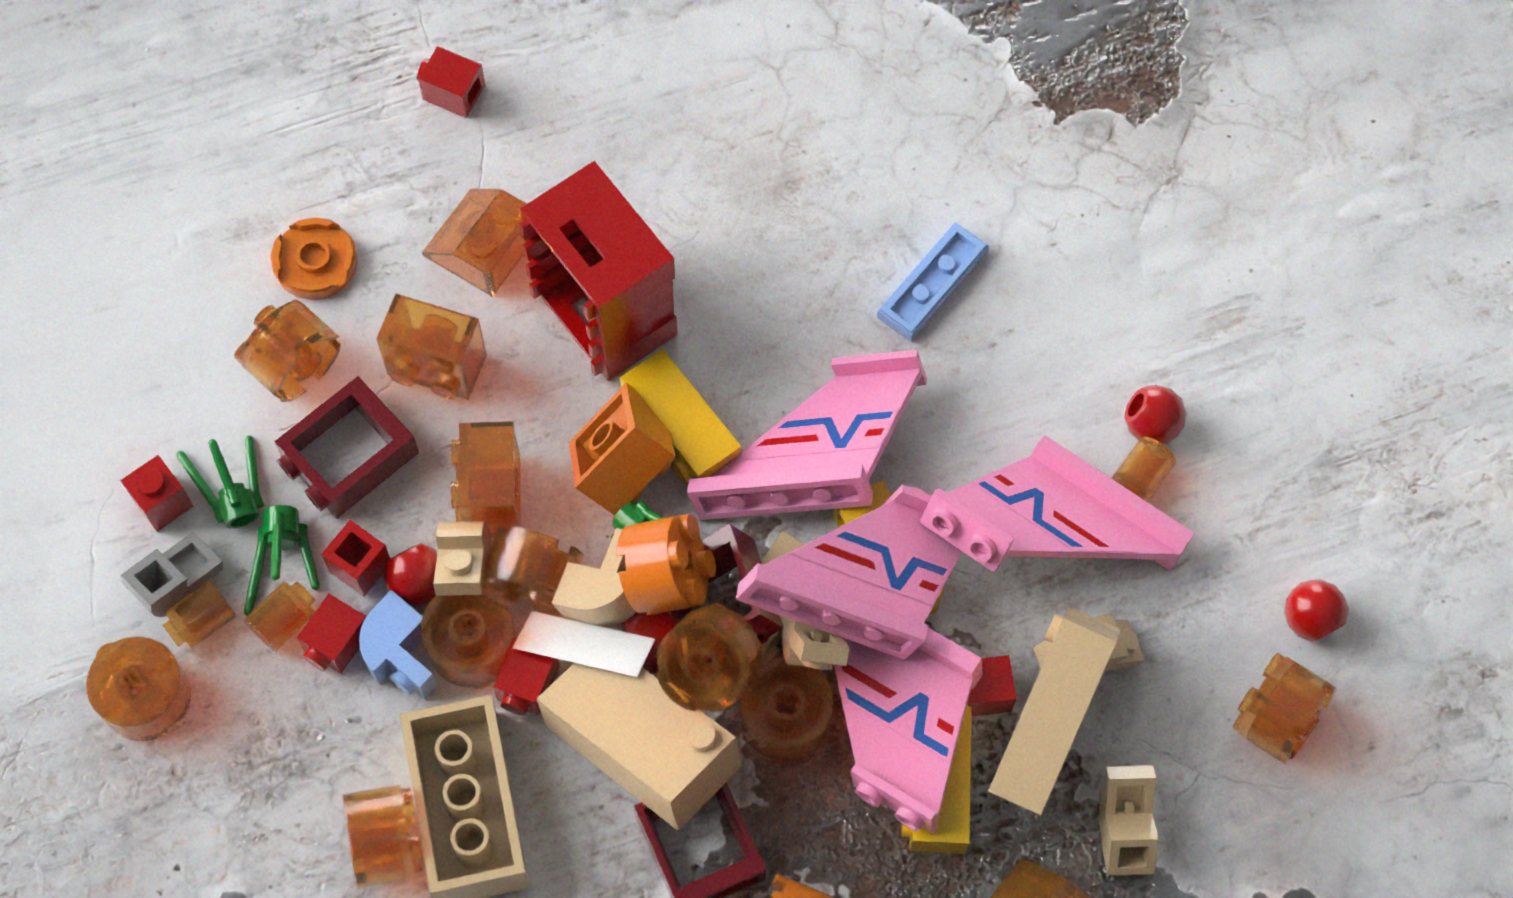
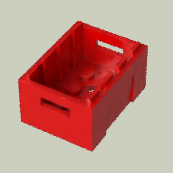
(597, 247)

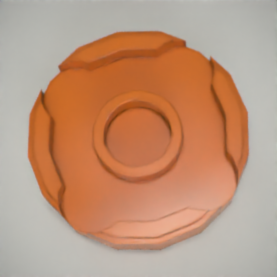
(314, 258)

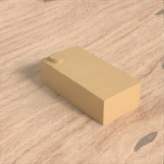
(1054, 708)
(641, 738)
(464, 800)

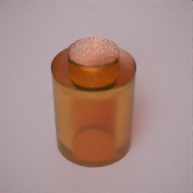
(1145, 468)
(281, 614)
(198, 616)

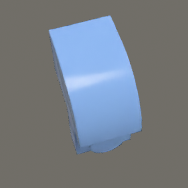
(385, 643)

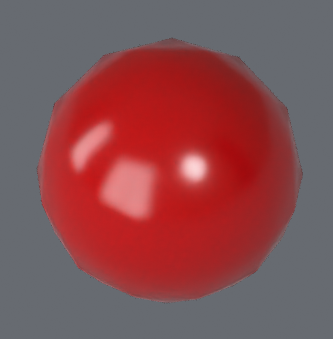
(1155, 414)
(412, 574)
(1315, 609)

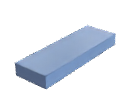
(932, 281)

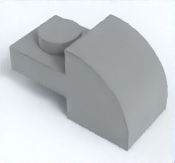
(169, 577)

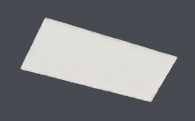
(584, 643)

